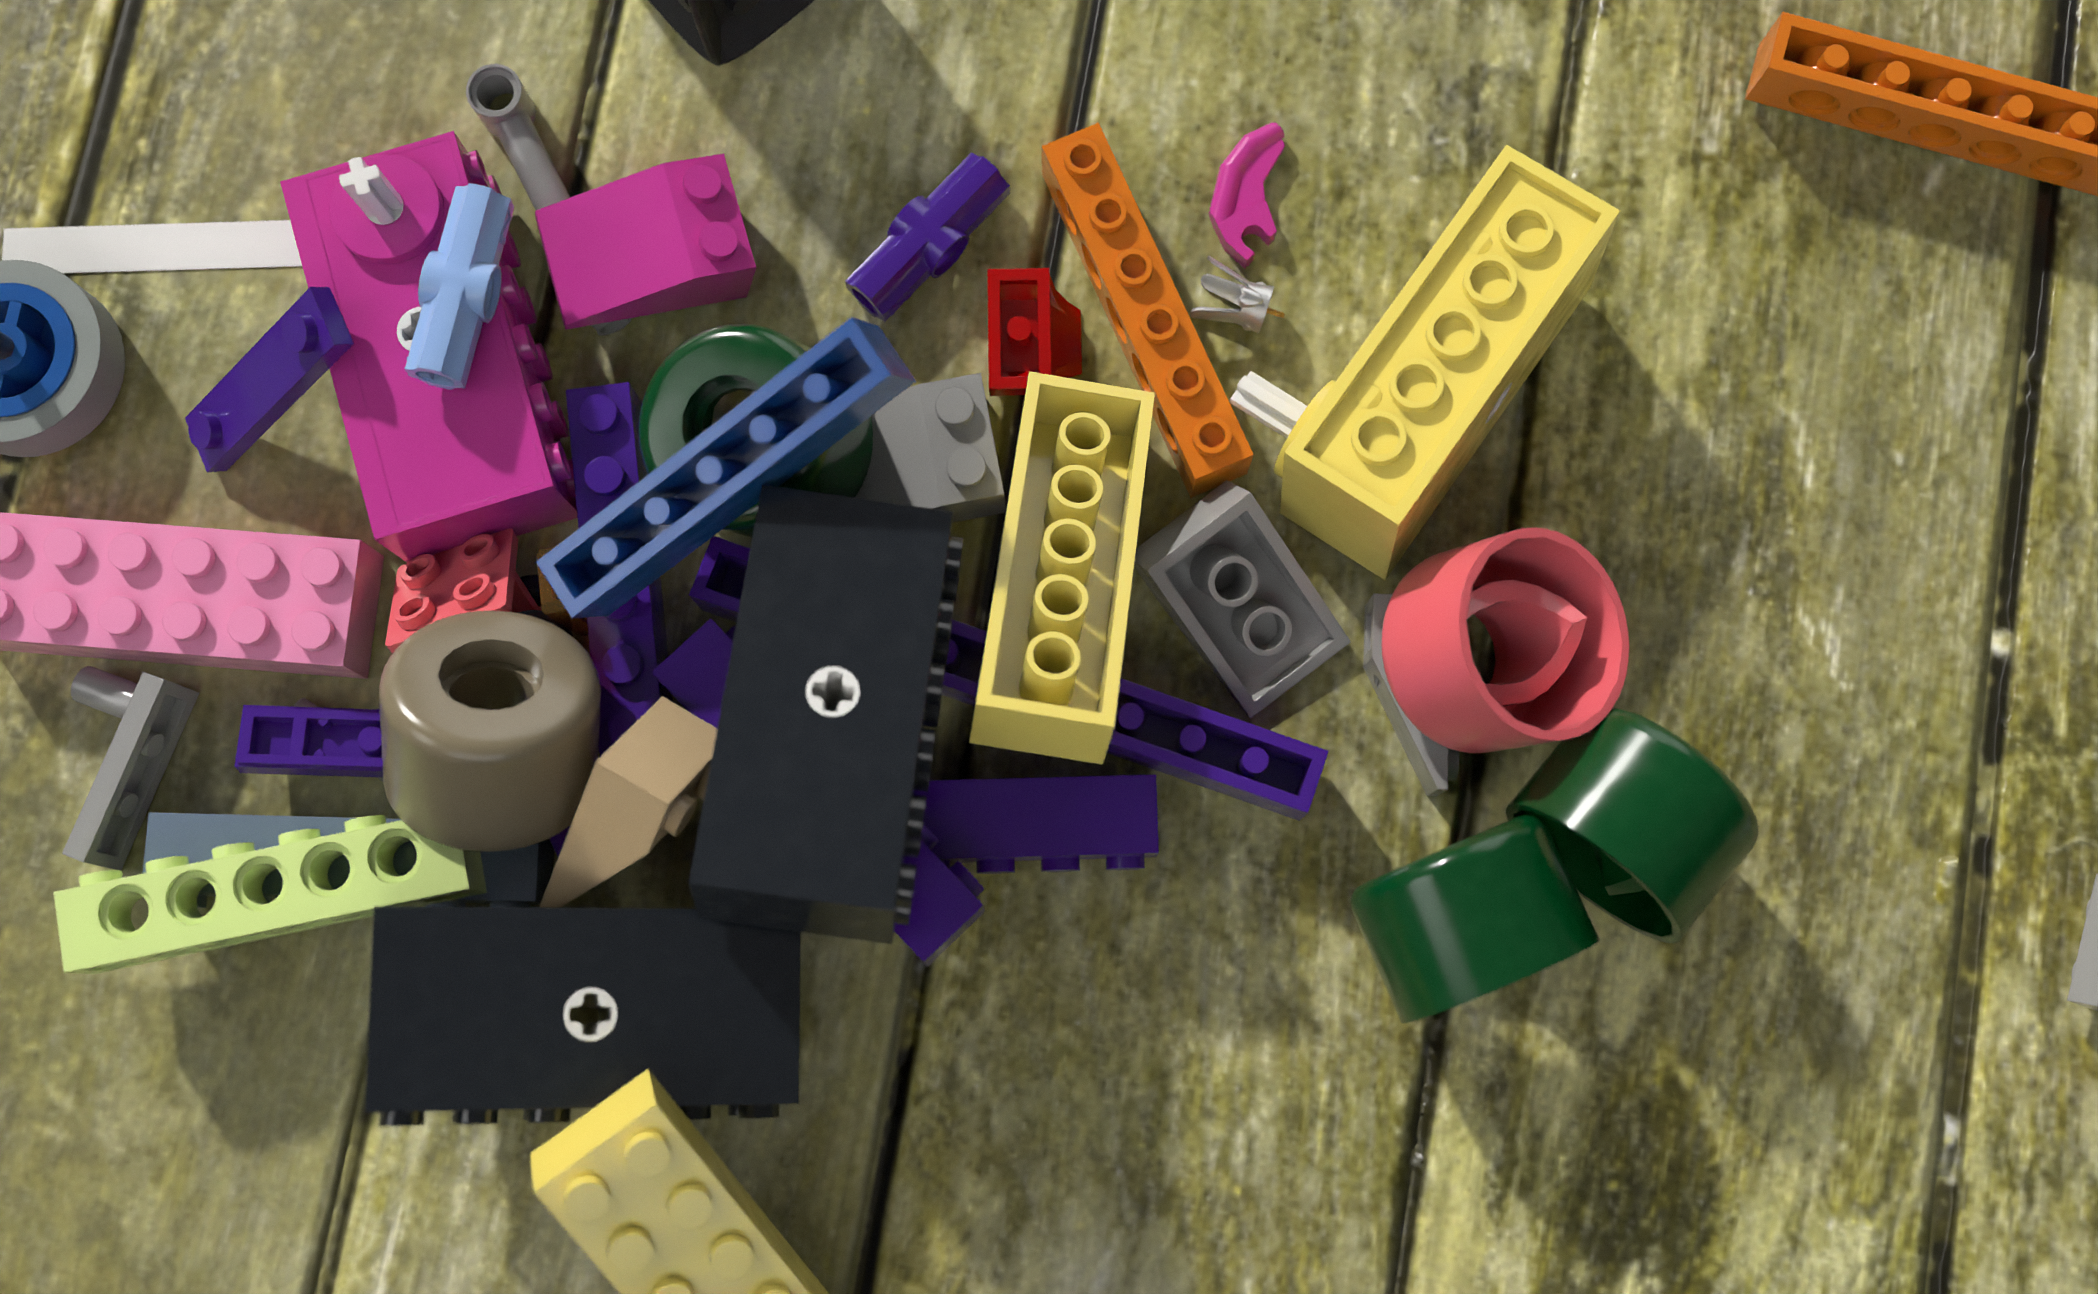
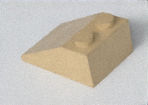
(634, 798)

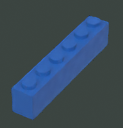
(724, 469)

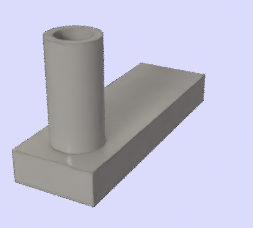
(132, 769)

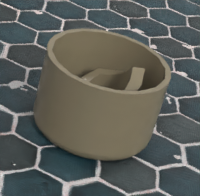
(489, 729)

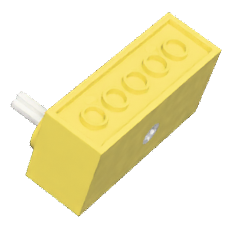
(1438, 366)

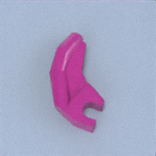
(1239, 194)

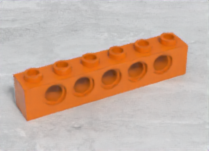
(1928, 101)
(1145, 310)

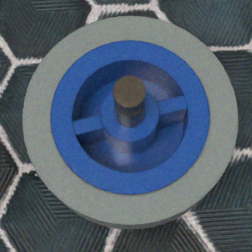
(56, 360)

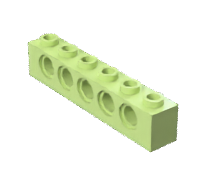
(98, 926)

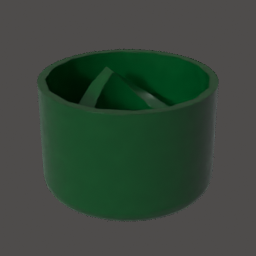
(727, 360)
(1641, 822)
(1472, 918)

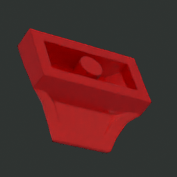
(1029, 330)

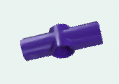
(928, 236)

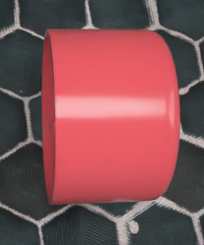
(1552, 631)

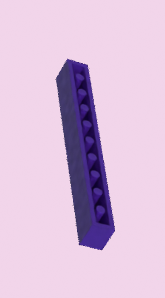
(1148, 726)

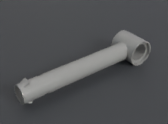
(521, 142)

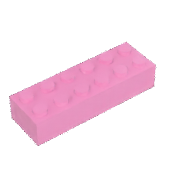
(187, 595)

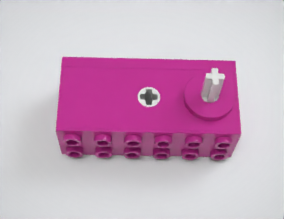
(425, 455)

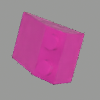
(648, 244)

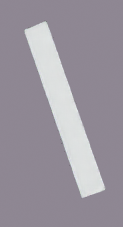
(155, 246)

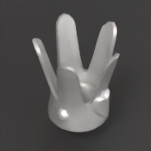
(1252, 299)

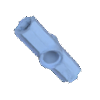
(459, 287)

